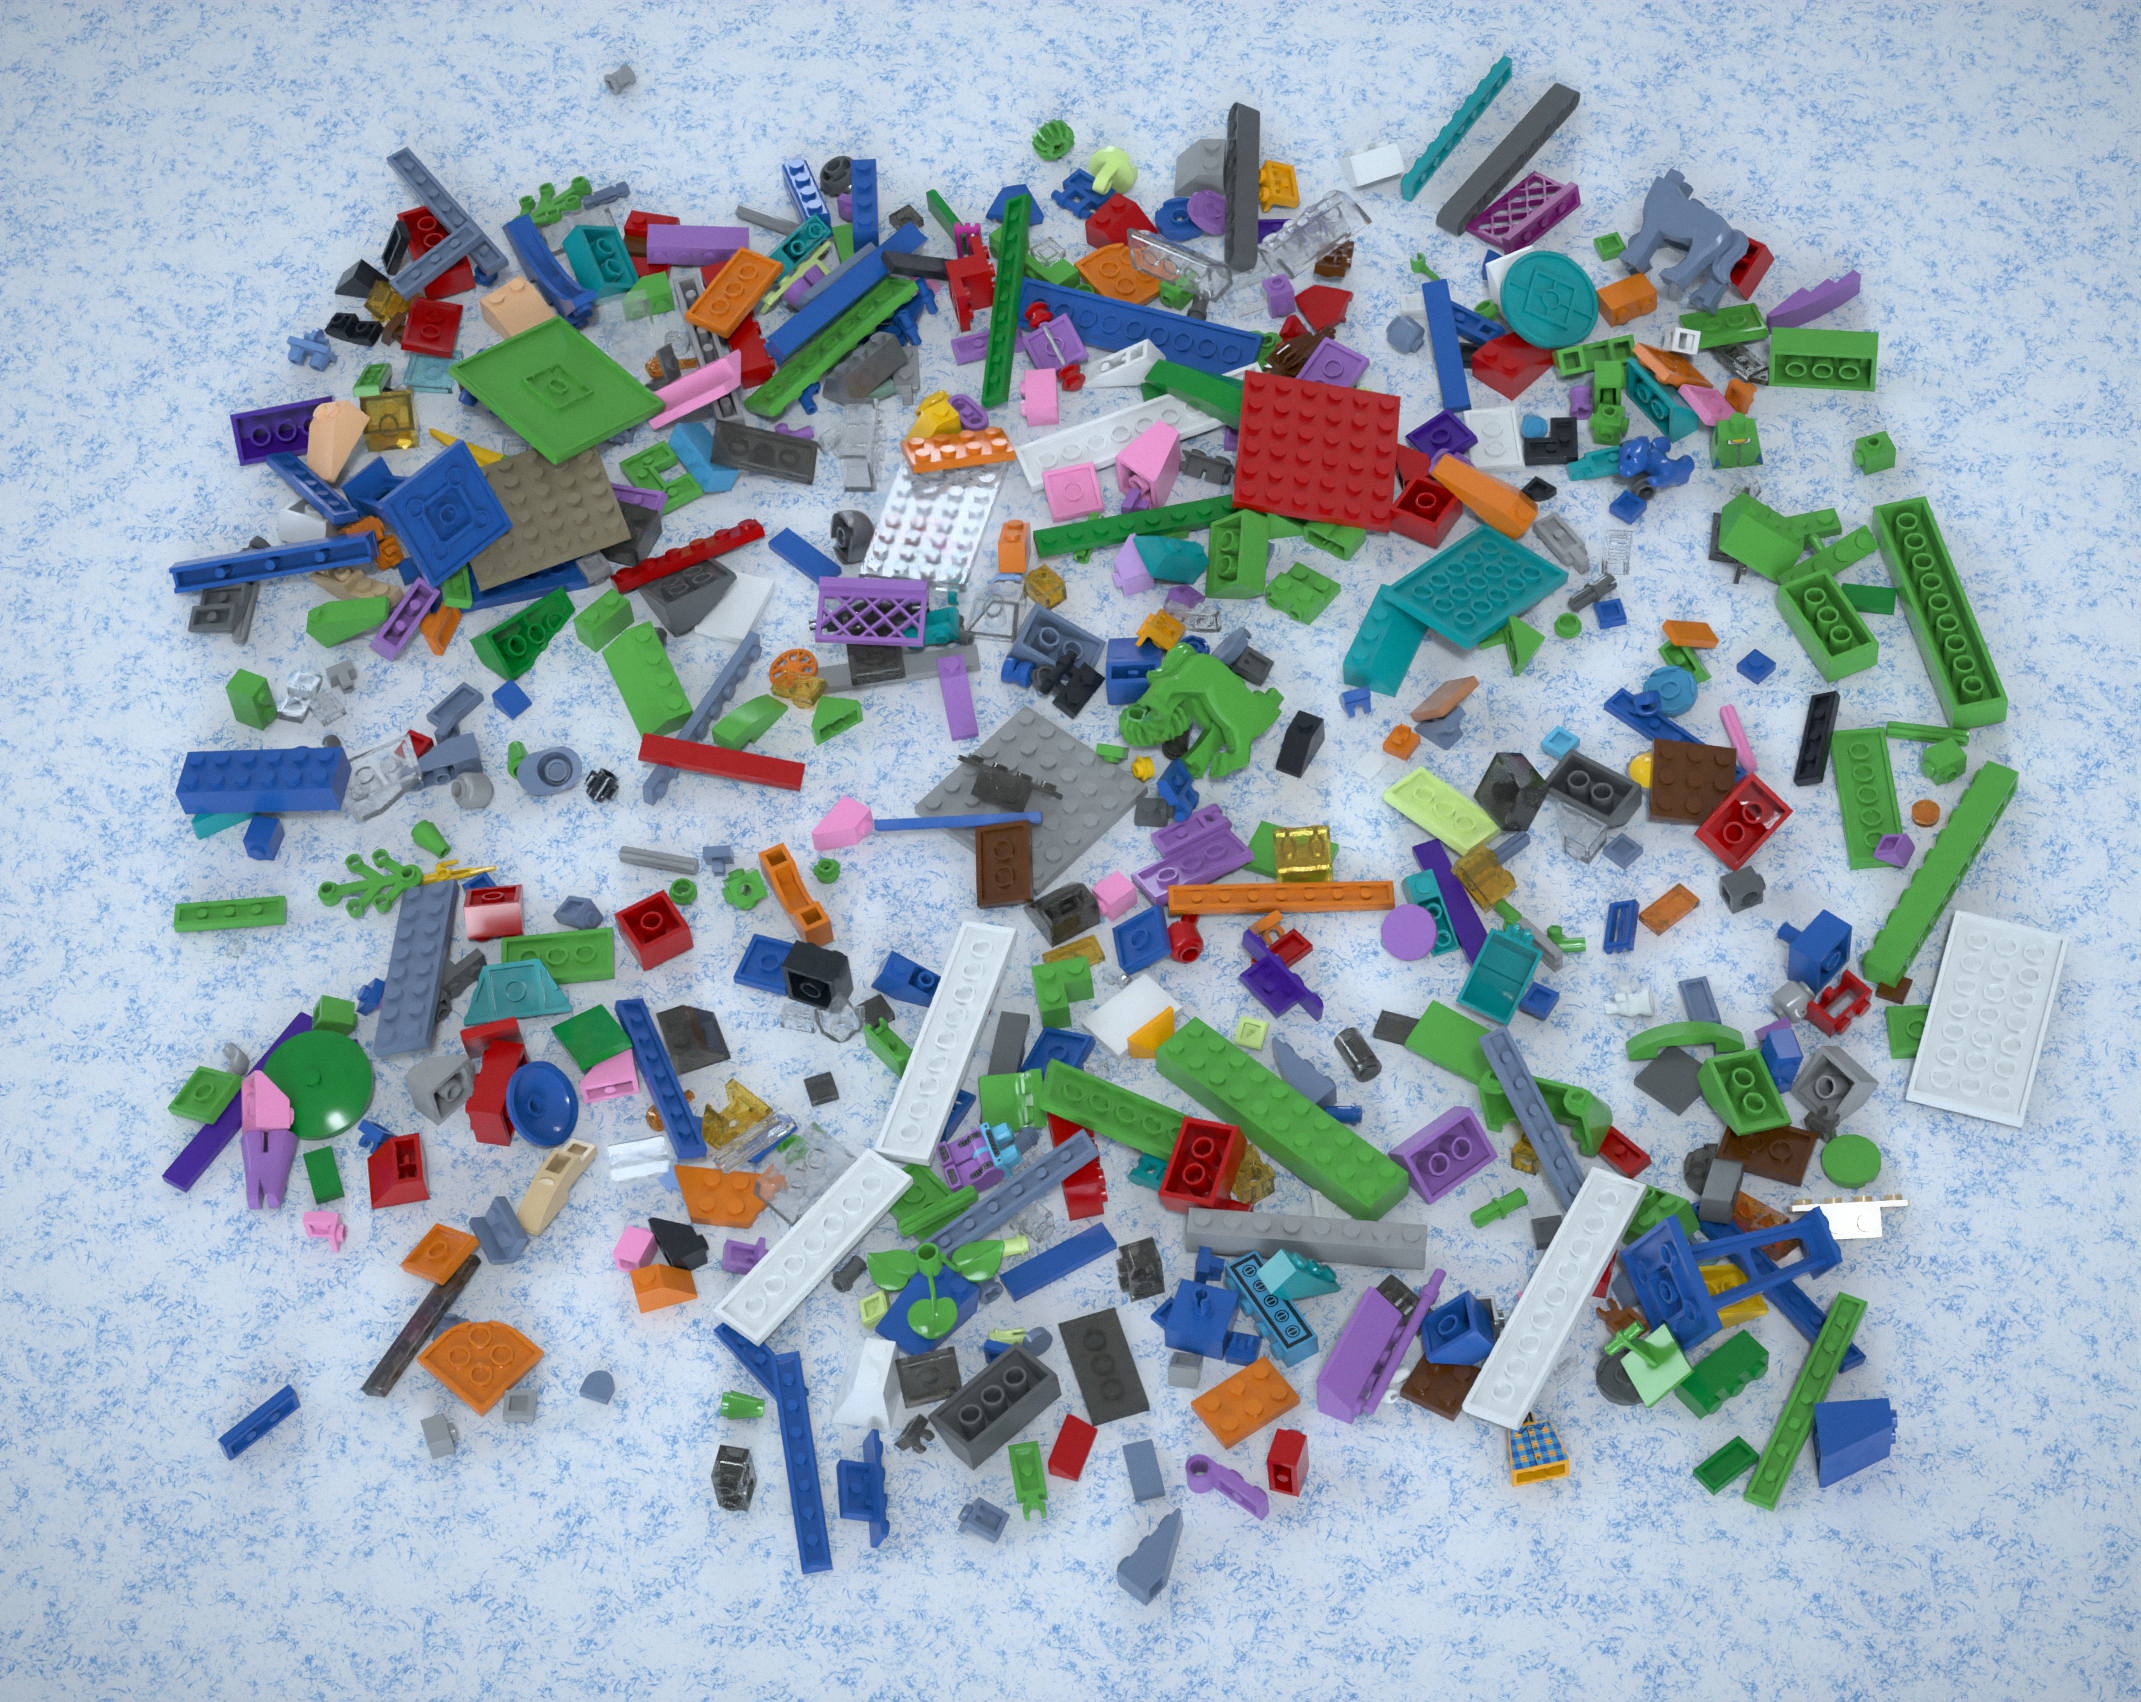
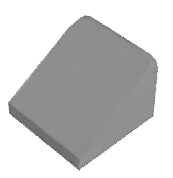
(1185, 1370)

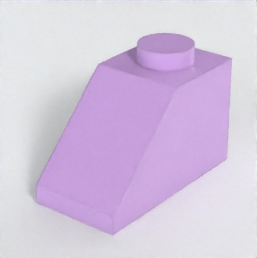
(1130, 570)

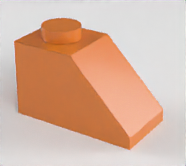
(662, 1286)

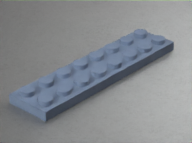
(416, 968)

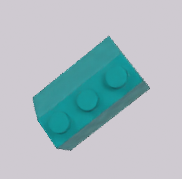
(600, 260)
(1660, 402)

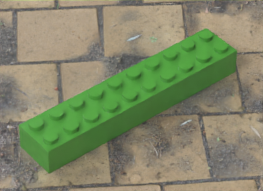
(1939, 614)
(1282, 1121)

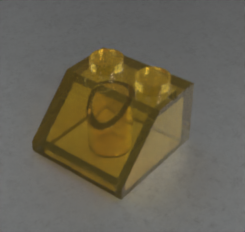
(391, 422)

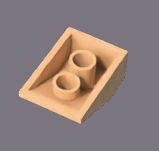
(514, 308)
(333, 437)

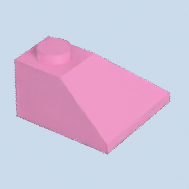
(264, 1105)

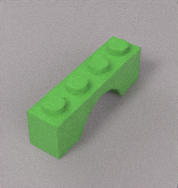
(1059, 273)

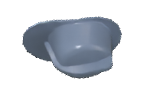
(549, 770)

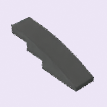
(1009, 1044)

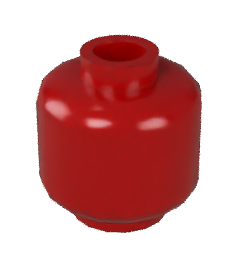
(1185, 941)

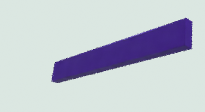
(214, 1138)

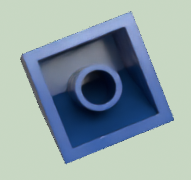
(1851, 1436)

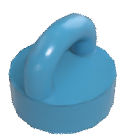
(1533, 427)

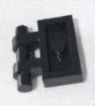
(1079, 688)

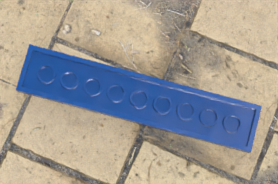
(1119, 324)

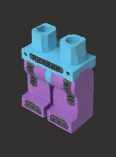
(979, 1157)

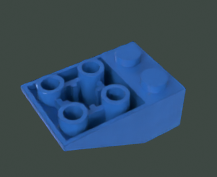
(1128, 668)

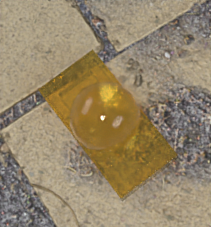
(799, 688)

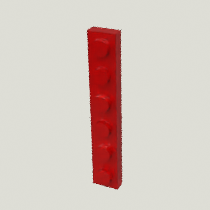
(680, 558)

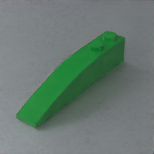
(1202, 389)

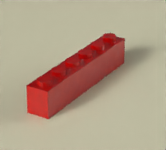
(755, 364)

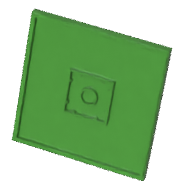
(556, 389)

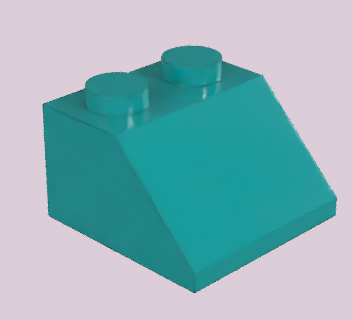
(1172, 558)

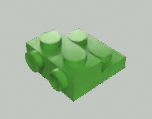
(1301, 593)

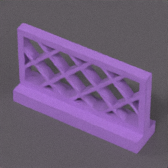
(872, 590)

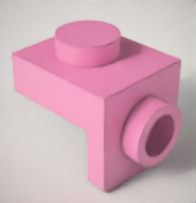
(326, 1225)

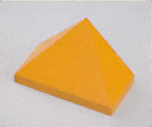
(1152, 1035)

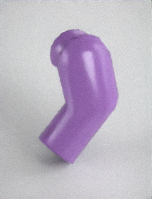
(805, 432)

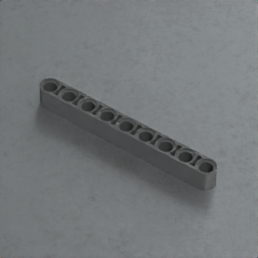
(1508, 158)
(1242, 188)

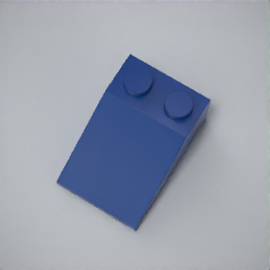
(949, 1284)

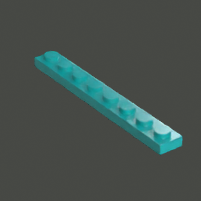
(1456, 129)

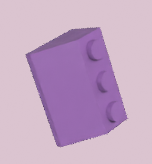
(1444, 1153)

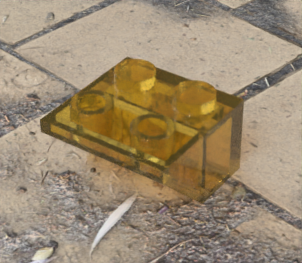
(1303, 854)

